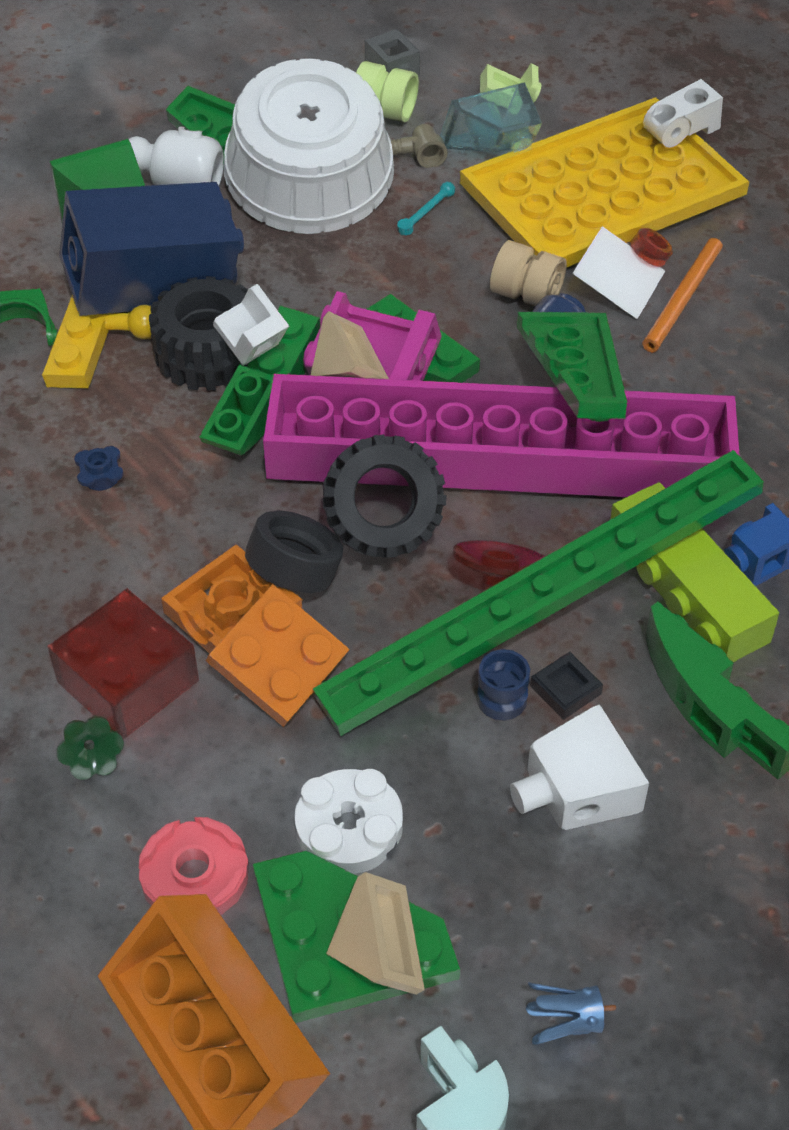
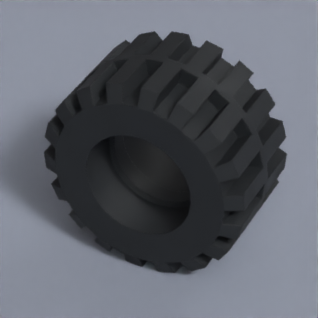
(184, 334)
(425, 488)

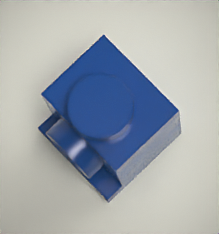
(761, 546)

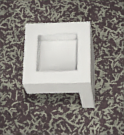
(251, 326)

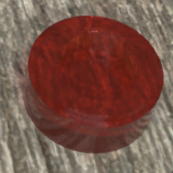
(651, 247)

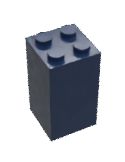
(140, 240)

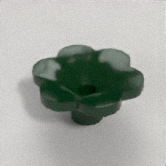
(94, 757)

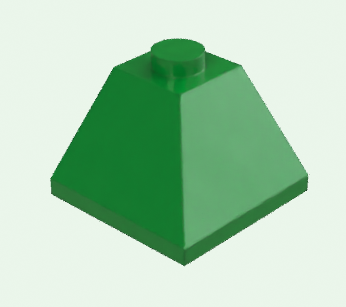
(96, 168)

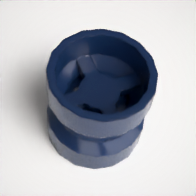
(503, 684)

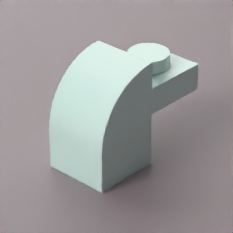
(469, 1097)

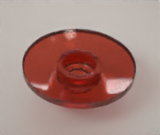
(494, 558)

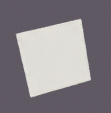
(618, 272)

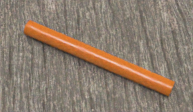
(682, 295)

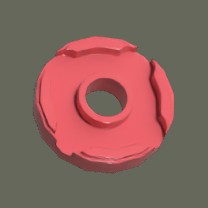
(195, 840)

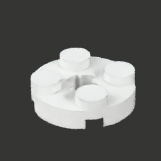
(356, 792)

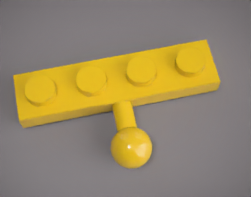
(82, 340)

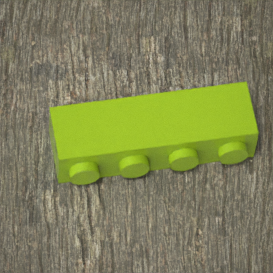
(707, 589)

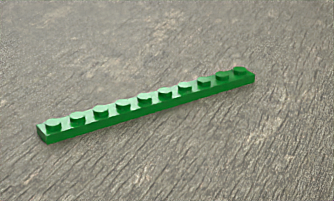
(536, 592)

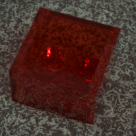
(124, 663)

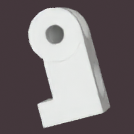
(684, 114)

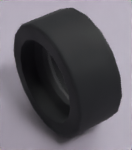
(294, 551)

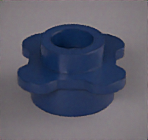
(99, 468)

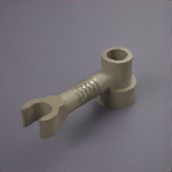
(425, 144)

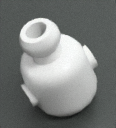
(180, 157)

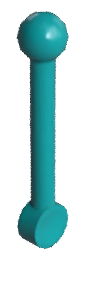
(406, 226)

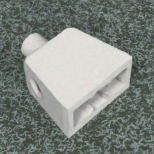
(582, 774)

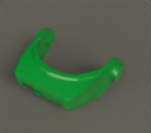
(27, 304)

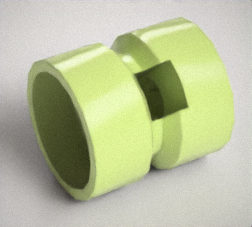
(395, 90)

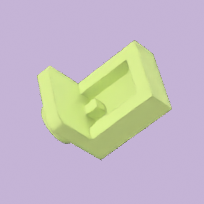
(494, 79)

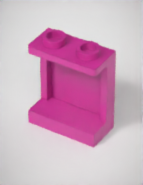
(400, 344)

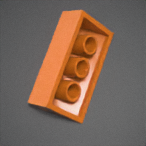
(210, 1019)

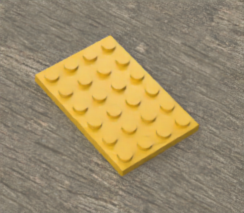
(597, 177)

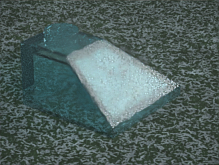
(492, 121)

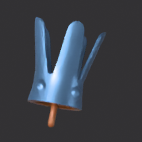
(581, 1005)

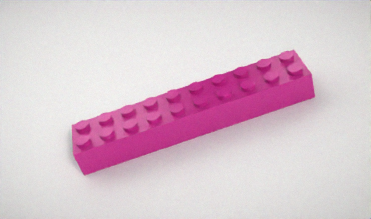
(496, 434)

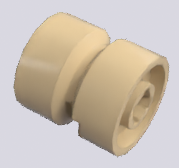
(525, 274)

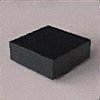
(566, 685)

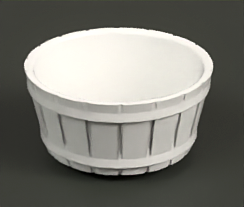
(302, 170)

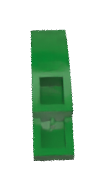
(243, 408)
(699, 686)

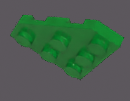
(302, 909)

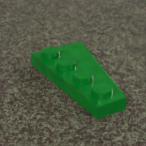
(579, 359)

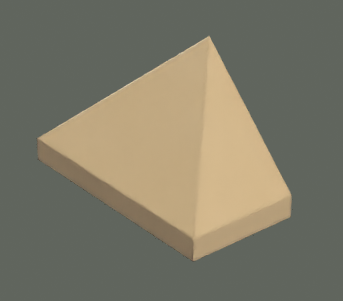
(345, 351)
(379, 935)

